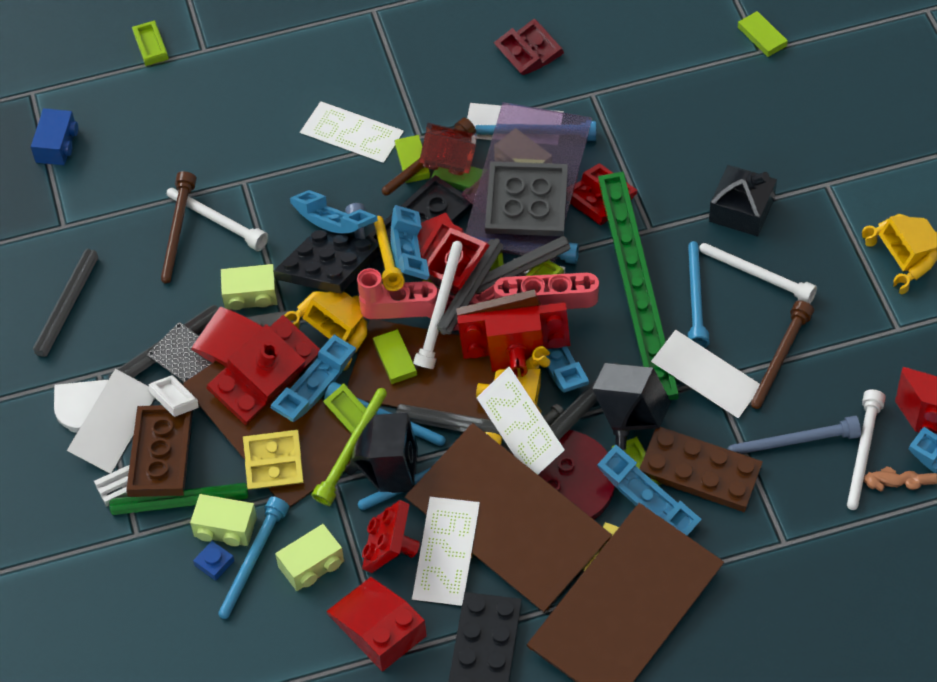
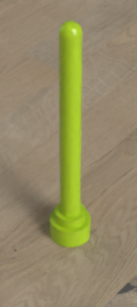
(326, 490)

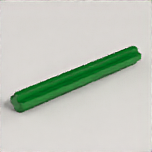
(139, 504)

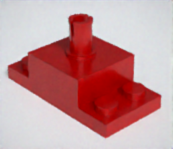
(513, 334)
(263, 368)

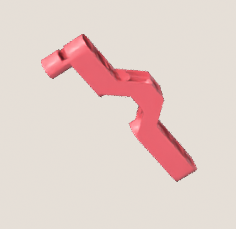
(419, 298)

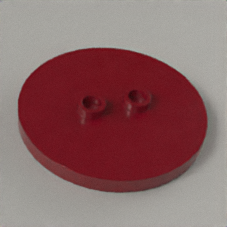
(577, 474)

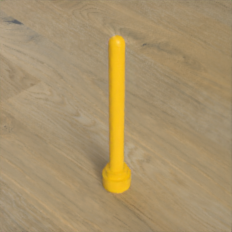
(392, 276)

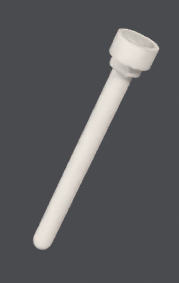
(255, 238)
(803, 291)
(426, 356)
(873, 402)

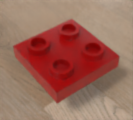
(387, 537)

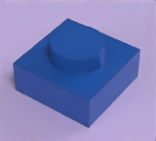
(213, 560)

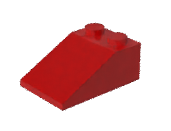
(379, 622)

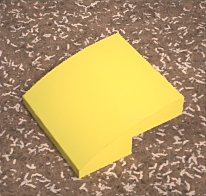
(273, 459)

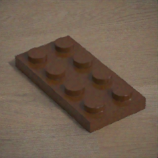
(159, 453)
(701, 468)

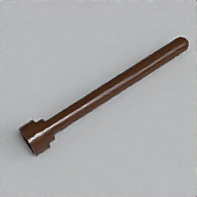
(463, 124)
(185, 184)
(800, 314)

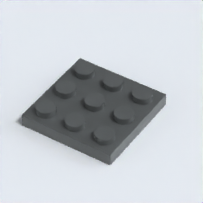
(526, 198)

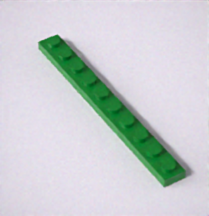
(635, 275)

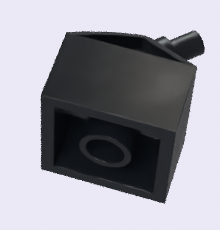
(742, 200)
(631, 399)
(386, 453)

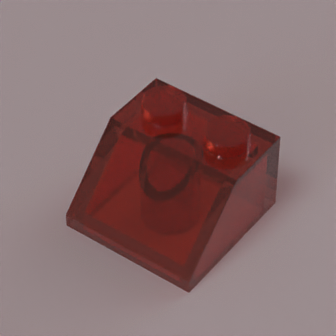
(448, 149)

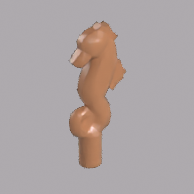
(889, 478)

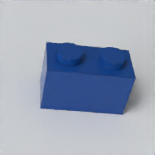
(54, 136)

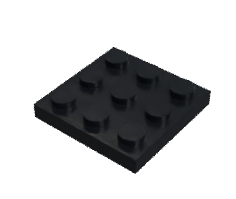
(327, 261)

